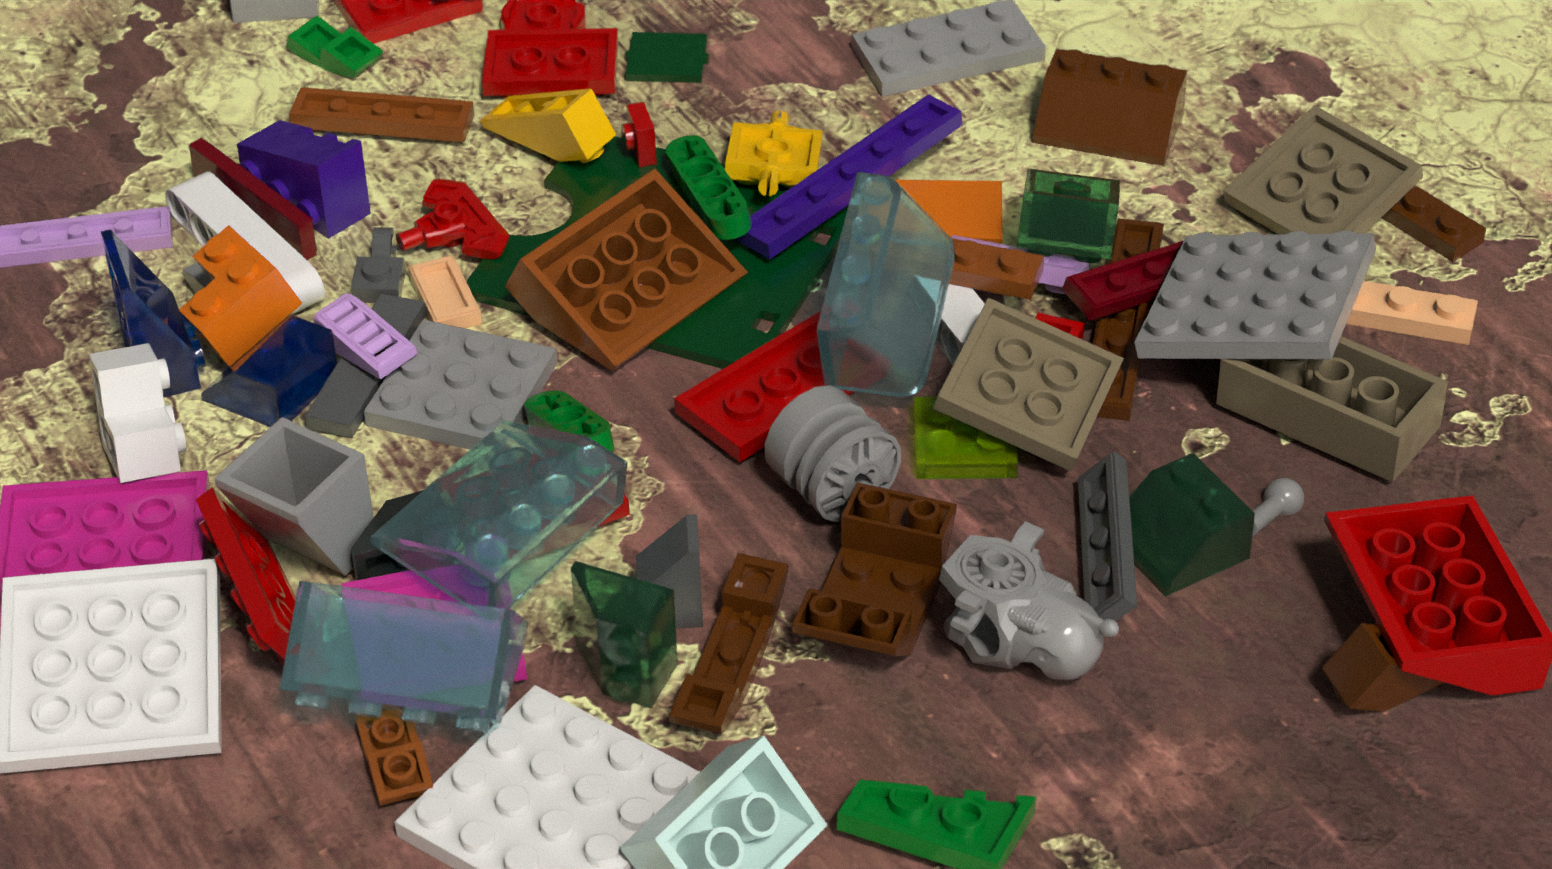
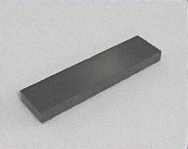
(350, 388)
(1107, 538)

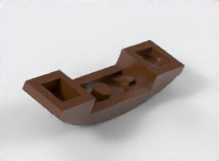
(734, 647)

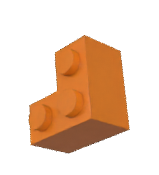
(241, 300)

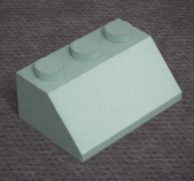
(730, 816)

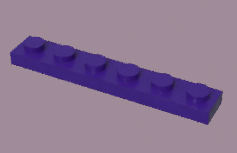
(831, 186)

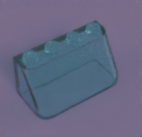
(884, 292)
(402, 655)

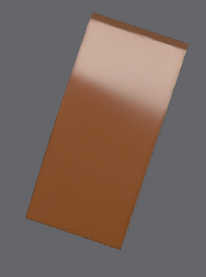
(393, 757)

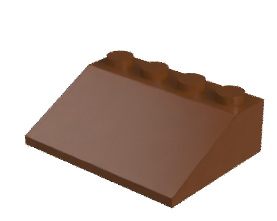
(625, 272)

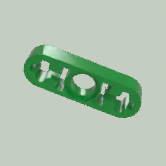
(563, 413)

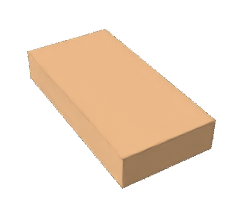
(445, 292)

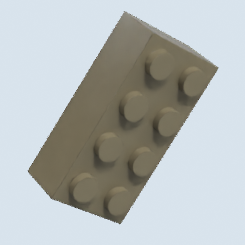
(1348, 406)

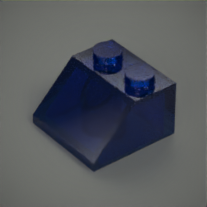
(277, 373)

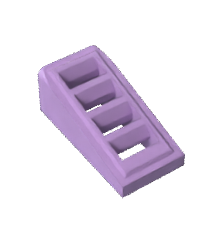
(362, 334)

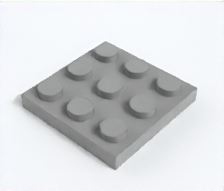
(459, 385)

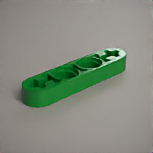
(708, 187)

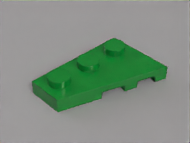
(934, 827)

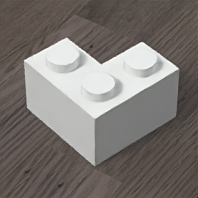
(132, 417)

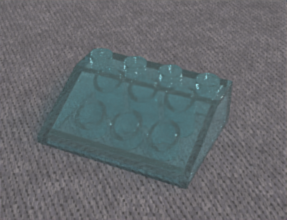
(506, 513)

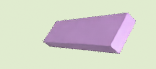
(82, 236)

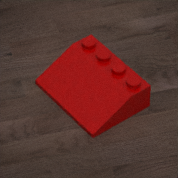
(1445, 594)

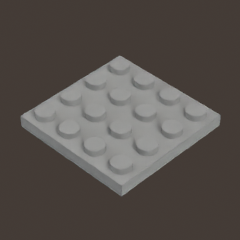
(1257, 296)

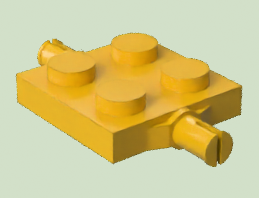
(772, 153)

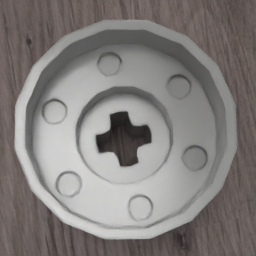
(827, 446)

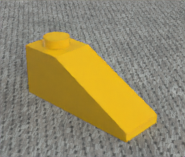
(554, 124)

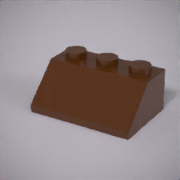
(1110, 106)

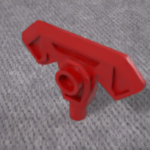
(456, 220)

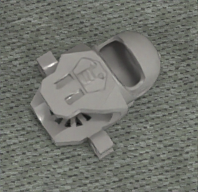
(1019, 611)

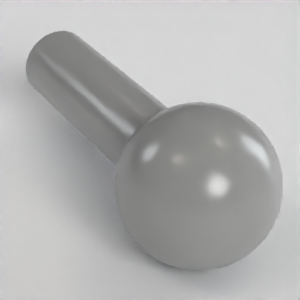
(1280, 498)

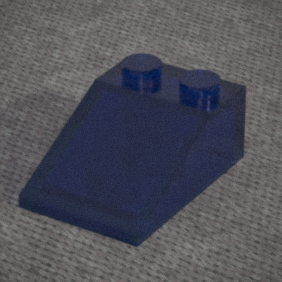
(152, 316)

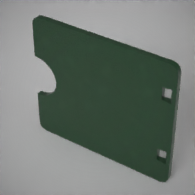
(724, 326)

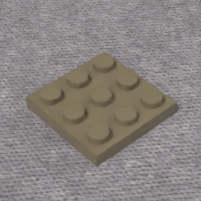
(1323, 179)
(1028, 384)

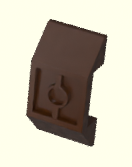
(882, 573)

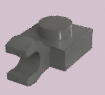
(381, 271)

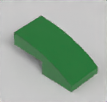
(331, 50)

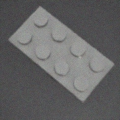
(947, 47)

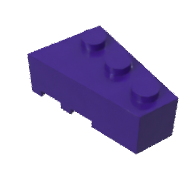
(311, 173)

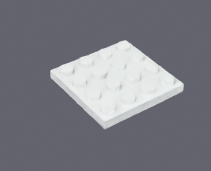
(110, 665)
(544, 793)

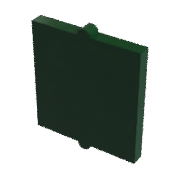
(666, 57)

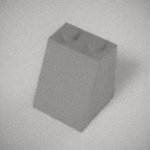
(302, 492)

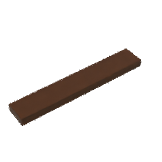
(1120, 329)

